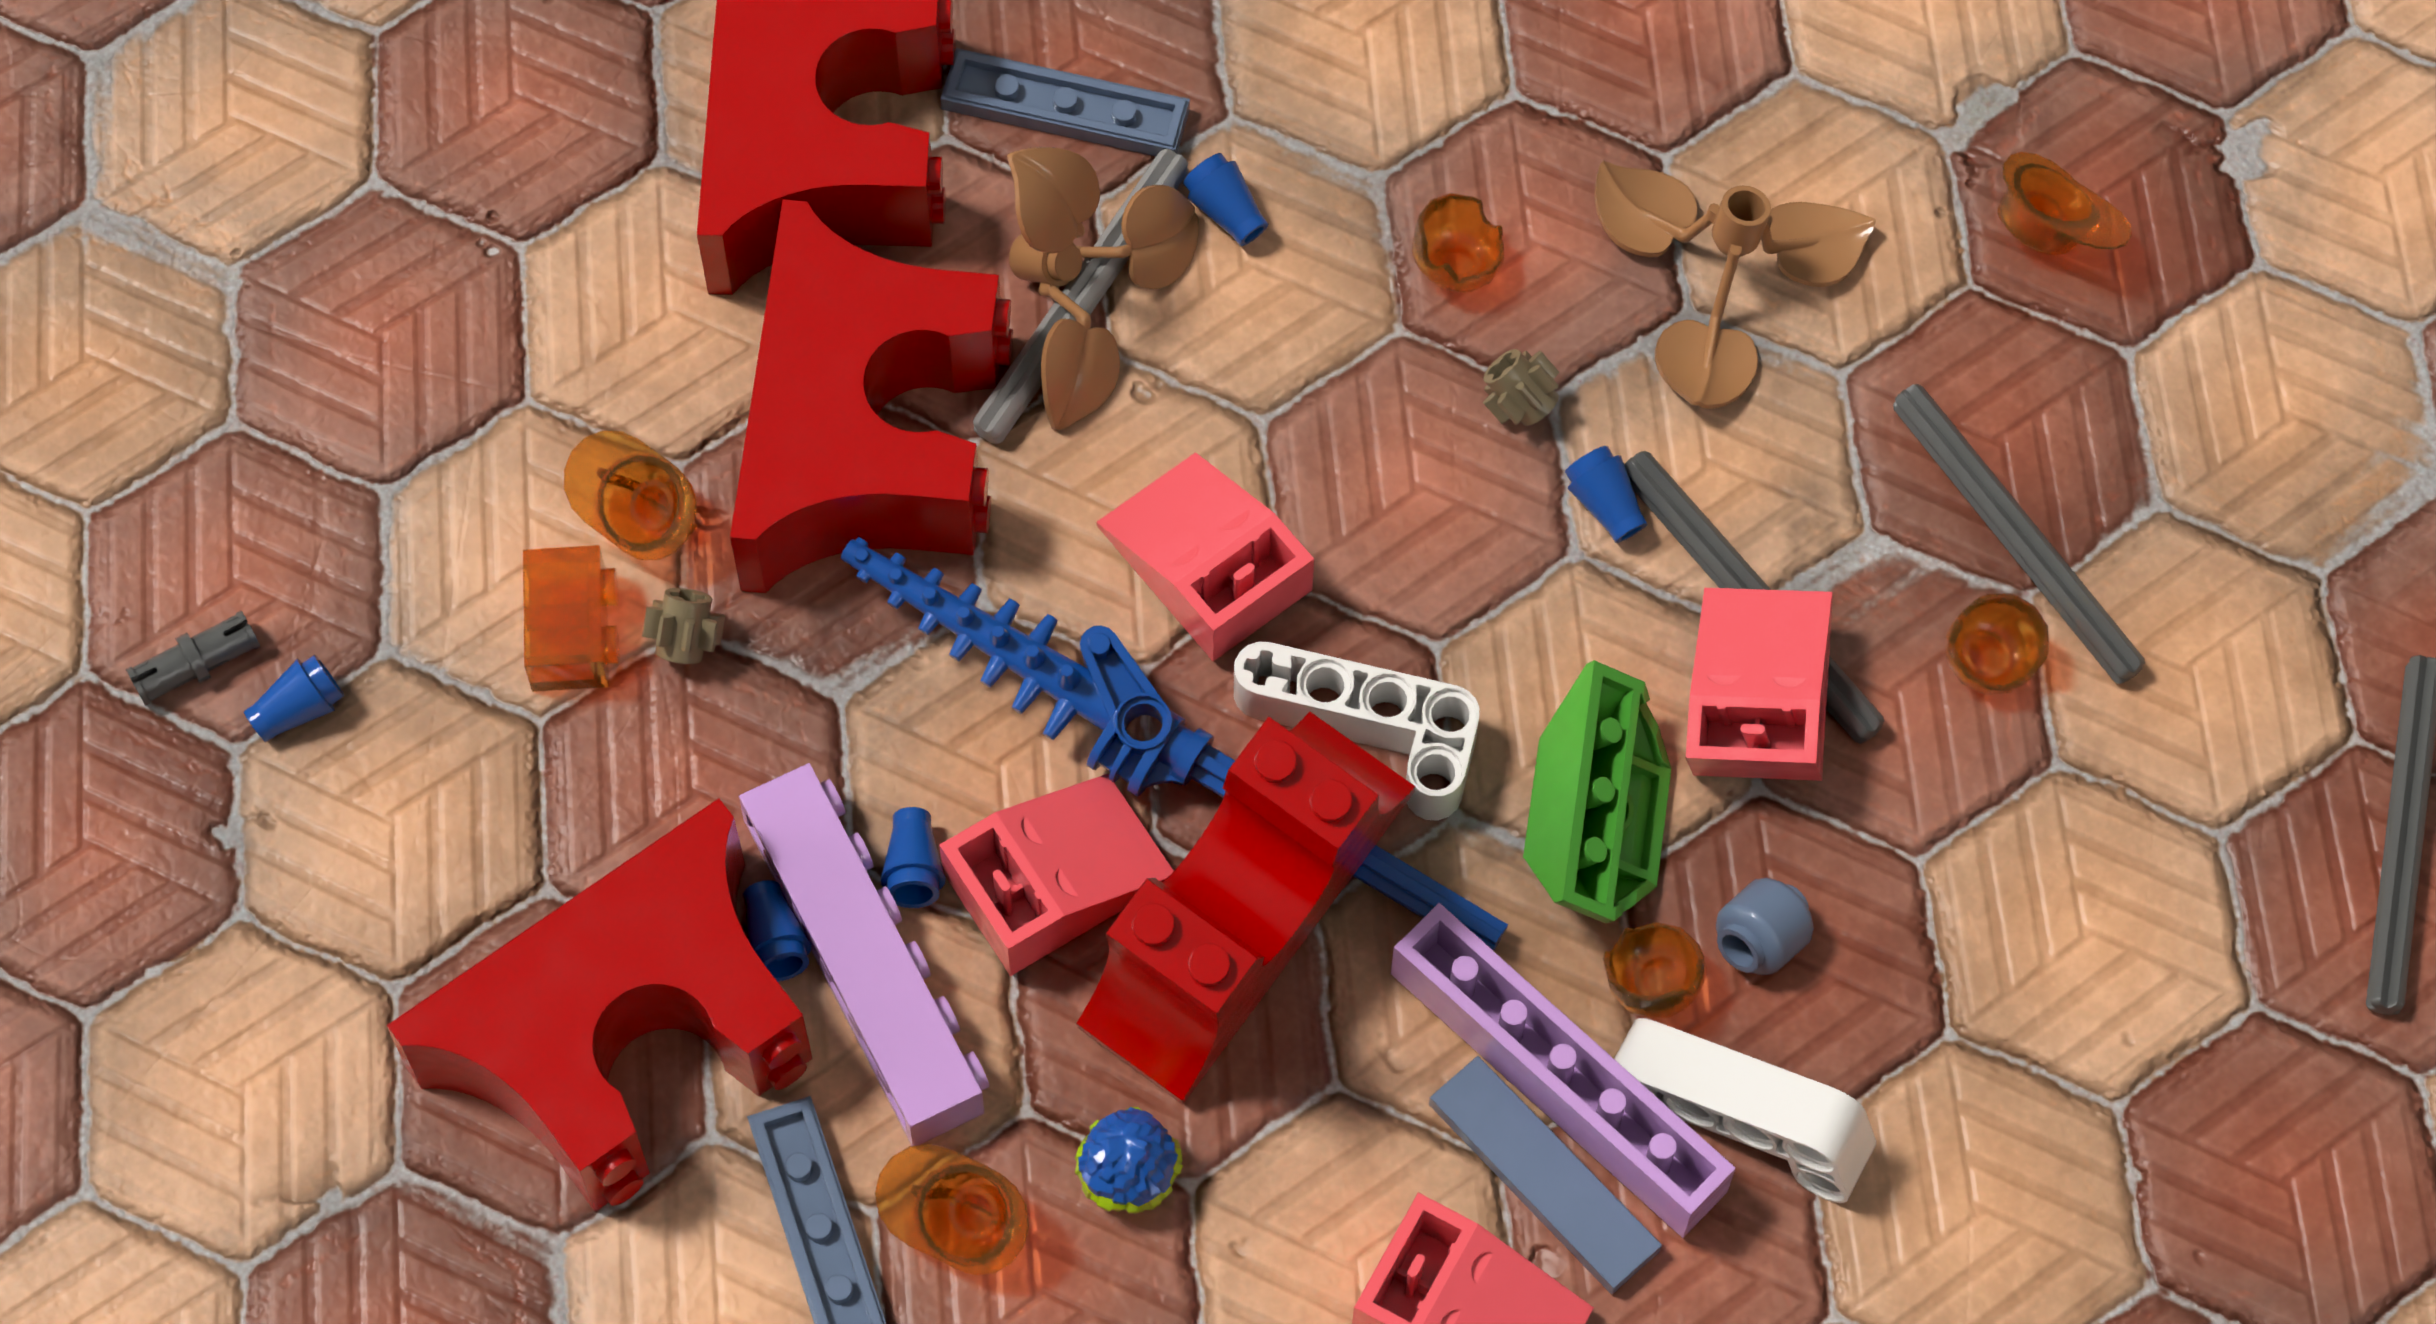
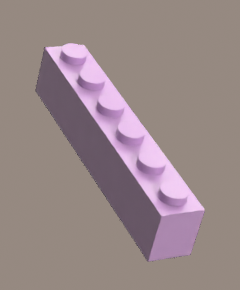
(863, 955)
(1561, 1070)

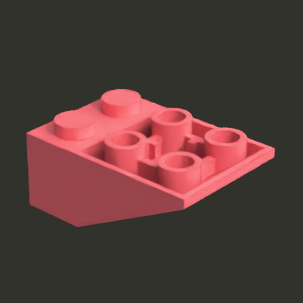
(1210, 553)
(1760, 684)
(1051, 868)
(1460, 1273)

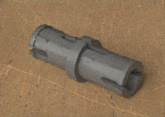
(193, 658)

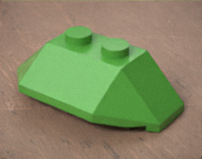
(1599, 797)

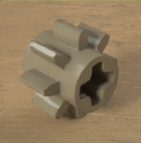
(1521, 387)
(683, 625)

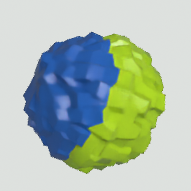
(1128, 1161)

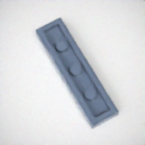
(1064, 103)
(1545, 1175)
(815, 1215)

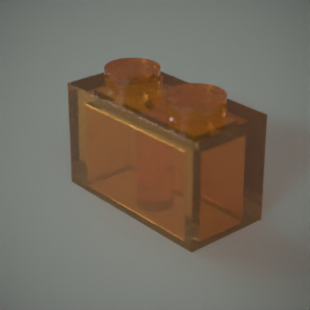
(568, 618)

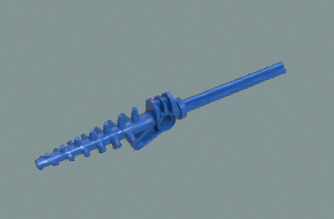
(1110, 695)

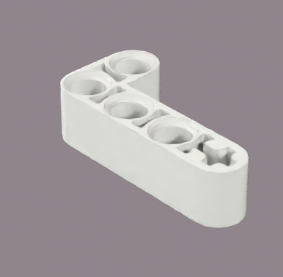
(1351, 713)
(1754, 1103)

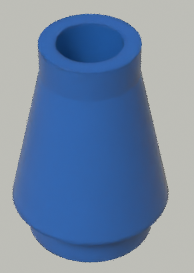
(1224, 197)
(1606, 492)
(294, 699)
(912, 860)
(775, 931)

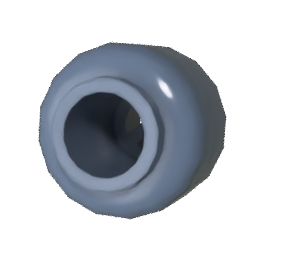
(1764, 926)

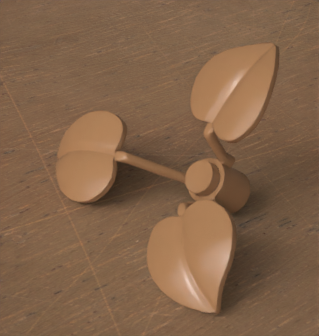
(1052, 200)
(1812, 245)

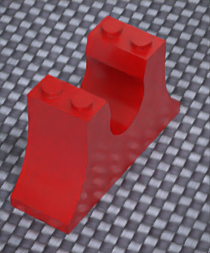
(776, 134)
(832, 352)
(1227, 921)
(568, 994)

